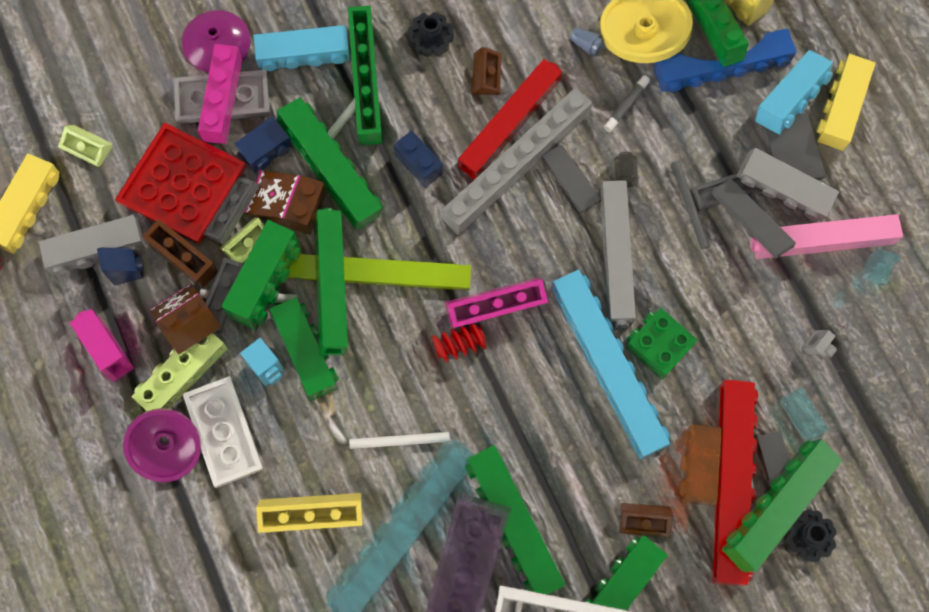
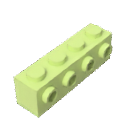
(178, 374)

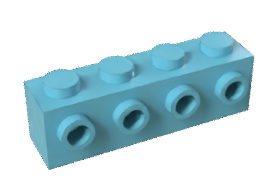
(301, 48)
(794, 92)

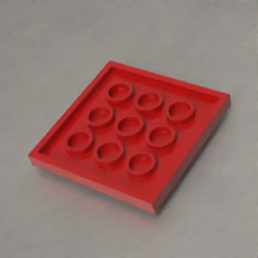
(180, 182)

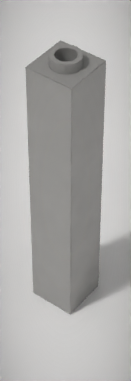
(617, 253)

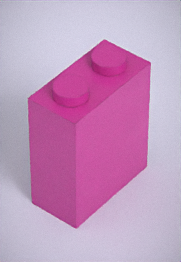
(101, 345)

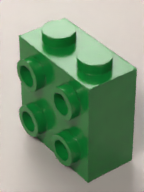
(660, 342)

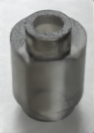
(626, 168)

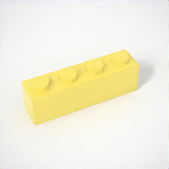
(846, 102)
(24, 199)
(309, 512)

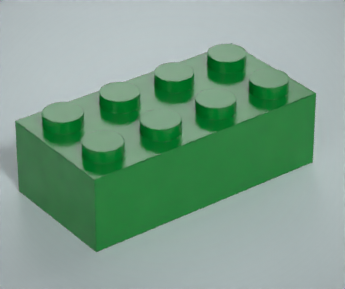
(262, 275)

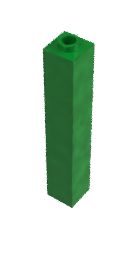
(330, 282)

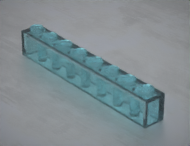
(402, 531)

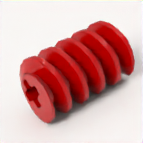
(459, 342)

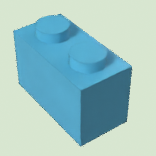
(263, 362)

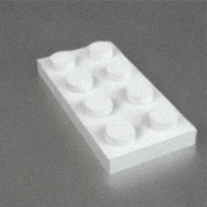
(223, 432)

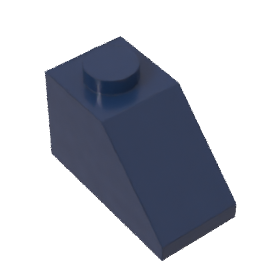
(120, 264)

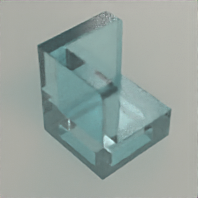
(879, 266)

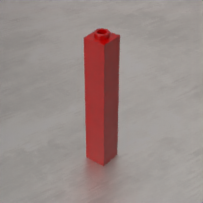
(510, 119)

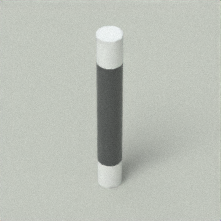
(626, 104)

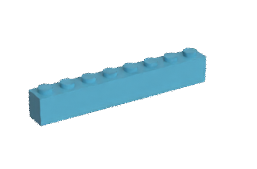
(610, 365)

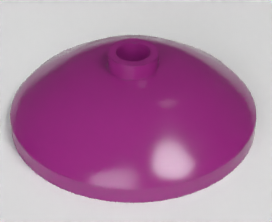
(199, 44)
(155, 458)

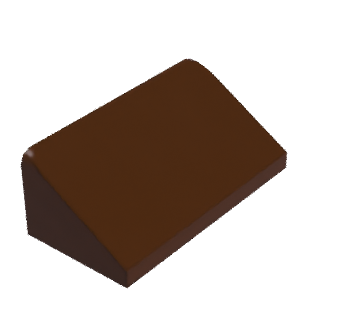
(486, 72)
(645, 520)

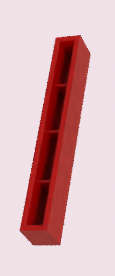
(735, 474)

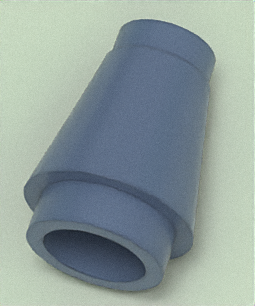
(588, 41)

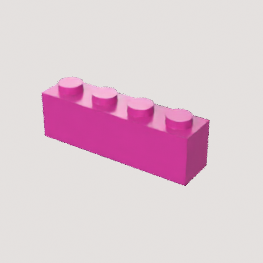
(220, 94)
(495, 302)

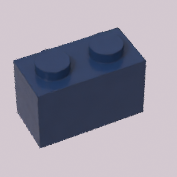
(263, 145)
(418, 159)

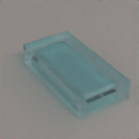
(803, 414)

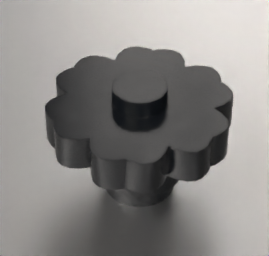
(430, 34)
(811, 536)

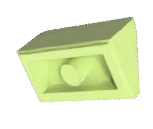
(84, 145)
(242, 242)

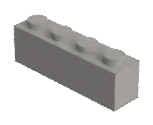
(787, 184)
(80, 247)

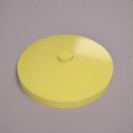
(646, 29)

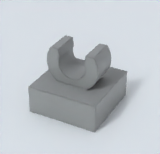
(820, 343)

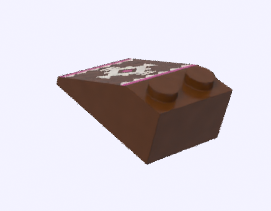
(287, 200)
(184, 318)

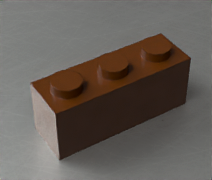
(180, 253)

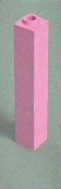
(838, 235)

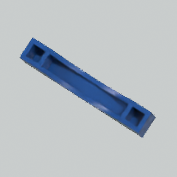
(683, 71)

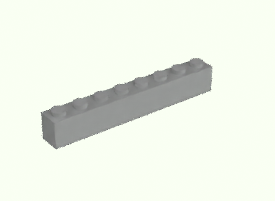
(516, 161)

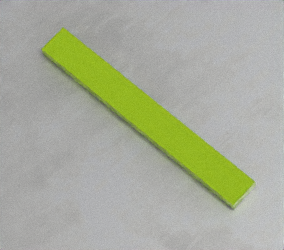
(391, 272)

